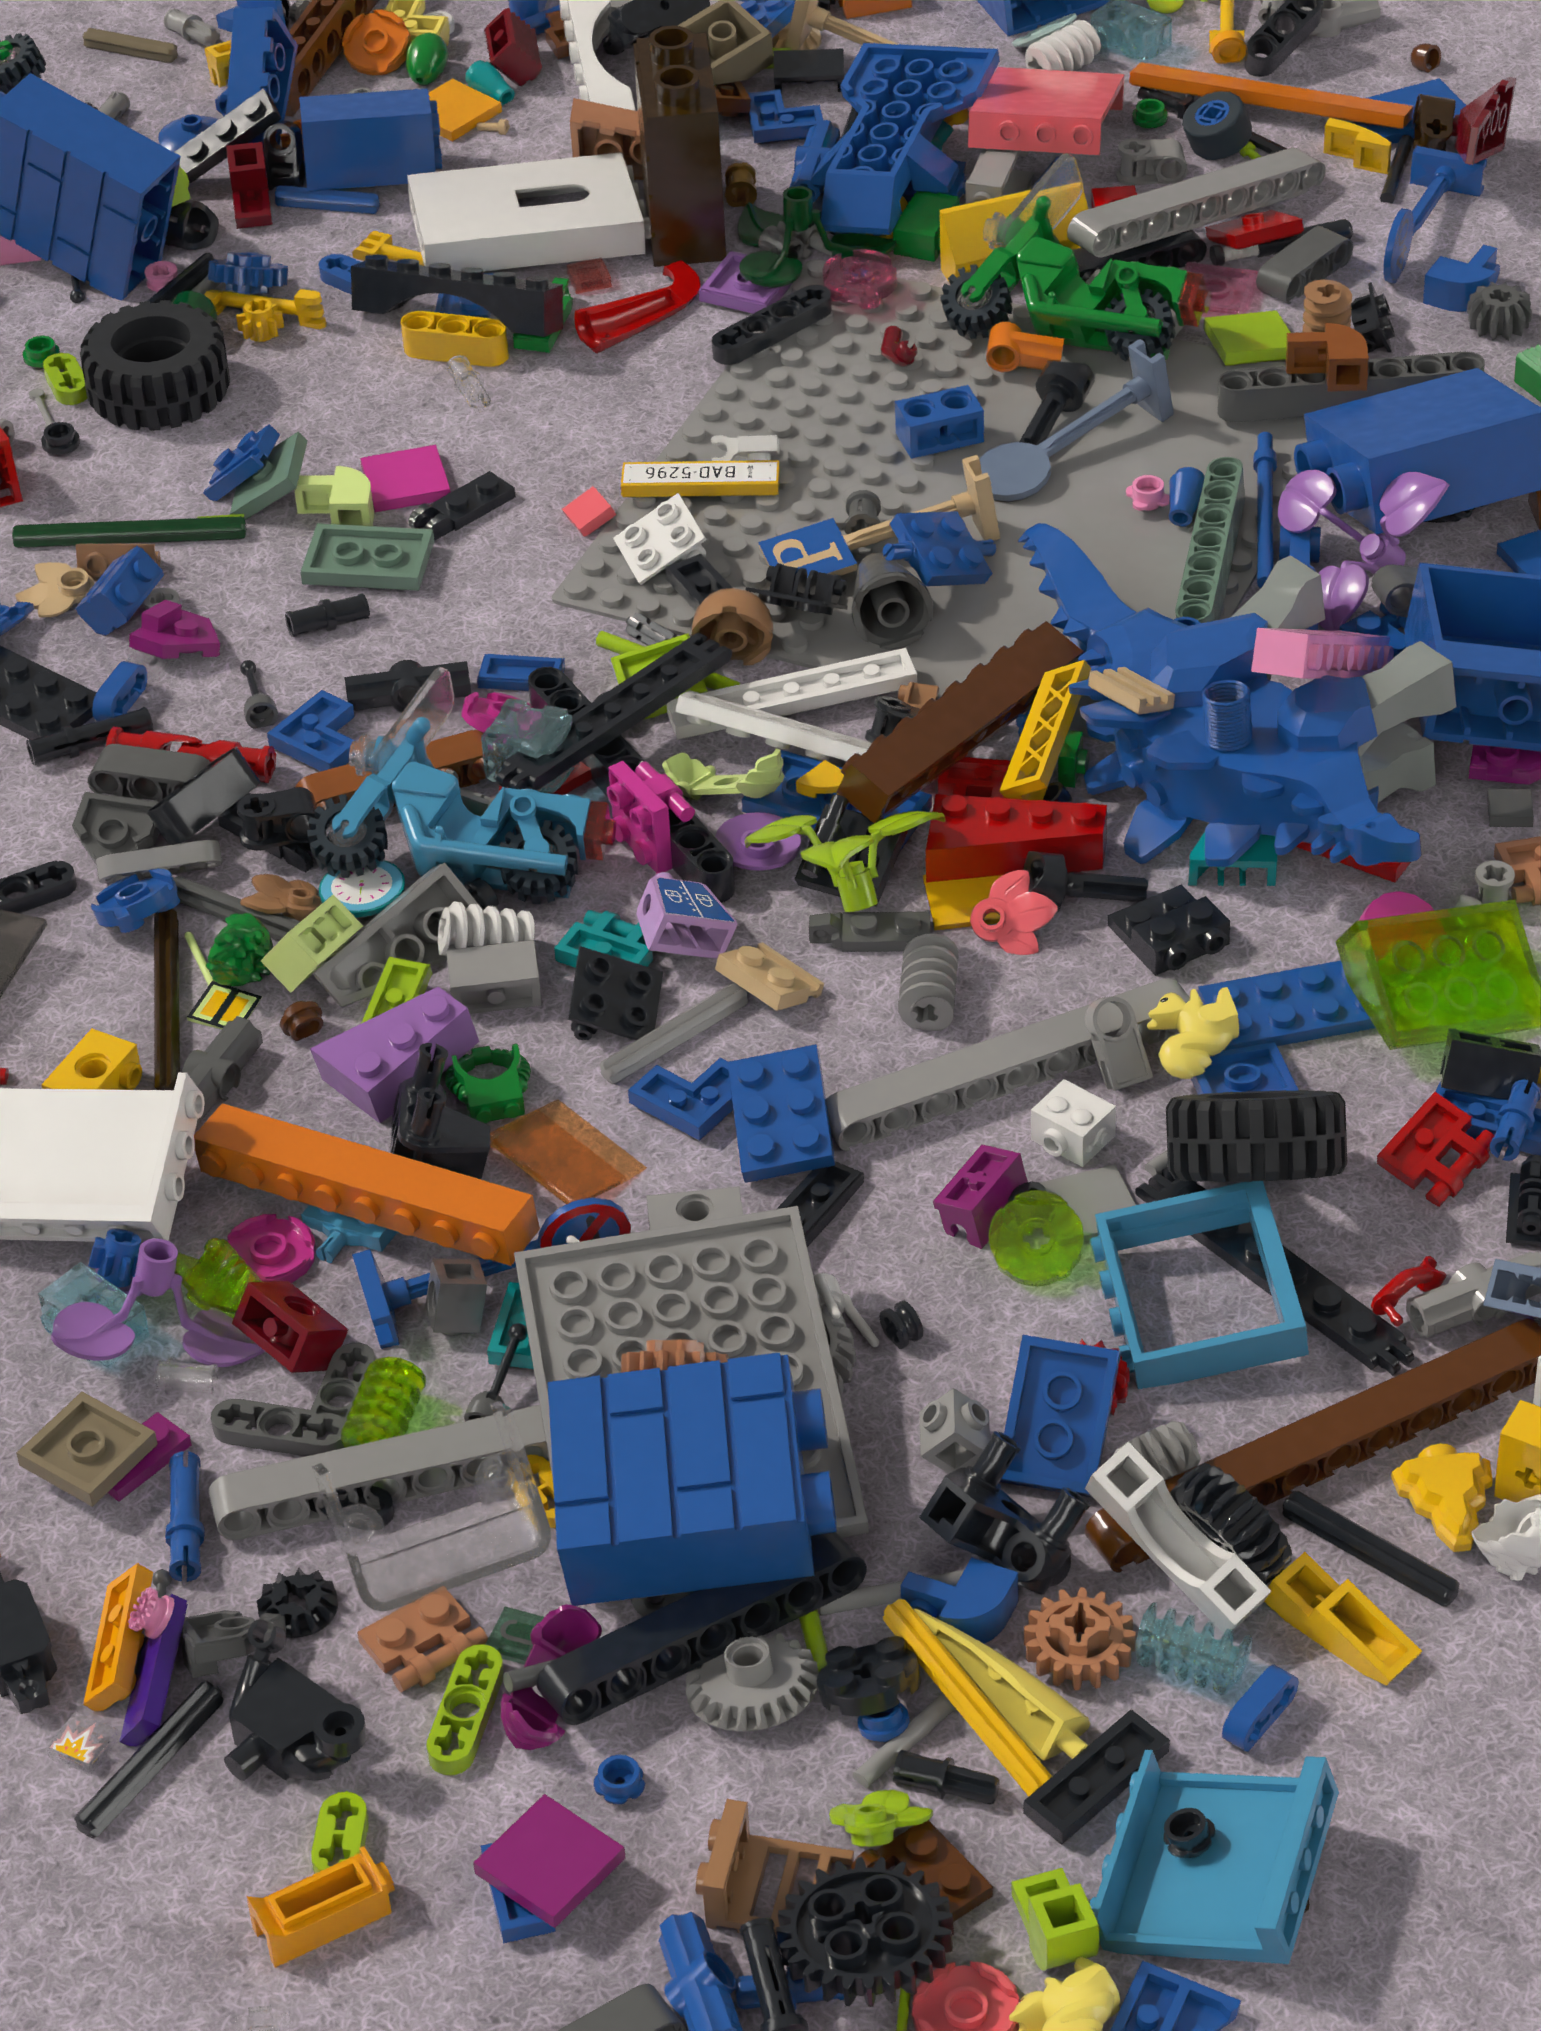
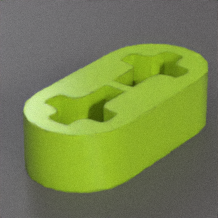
(71, 376)
(328, 1836)

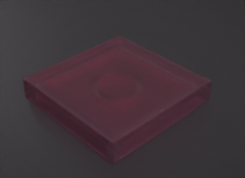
(1230, 288)

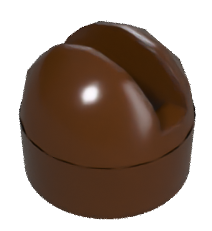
(1425, 54)

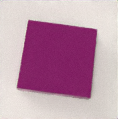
(549, 1860)

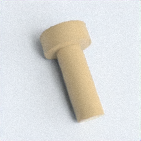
(501, 127)

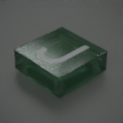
(513, 1634)

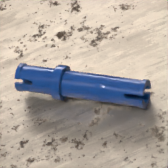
(184, 1530)

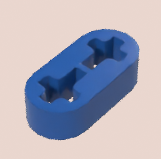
(336, 271)
(120, 690)
(1259, 1707)

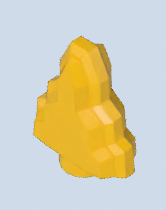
(1447, 1490)

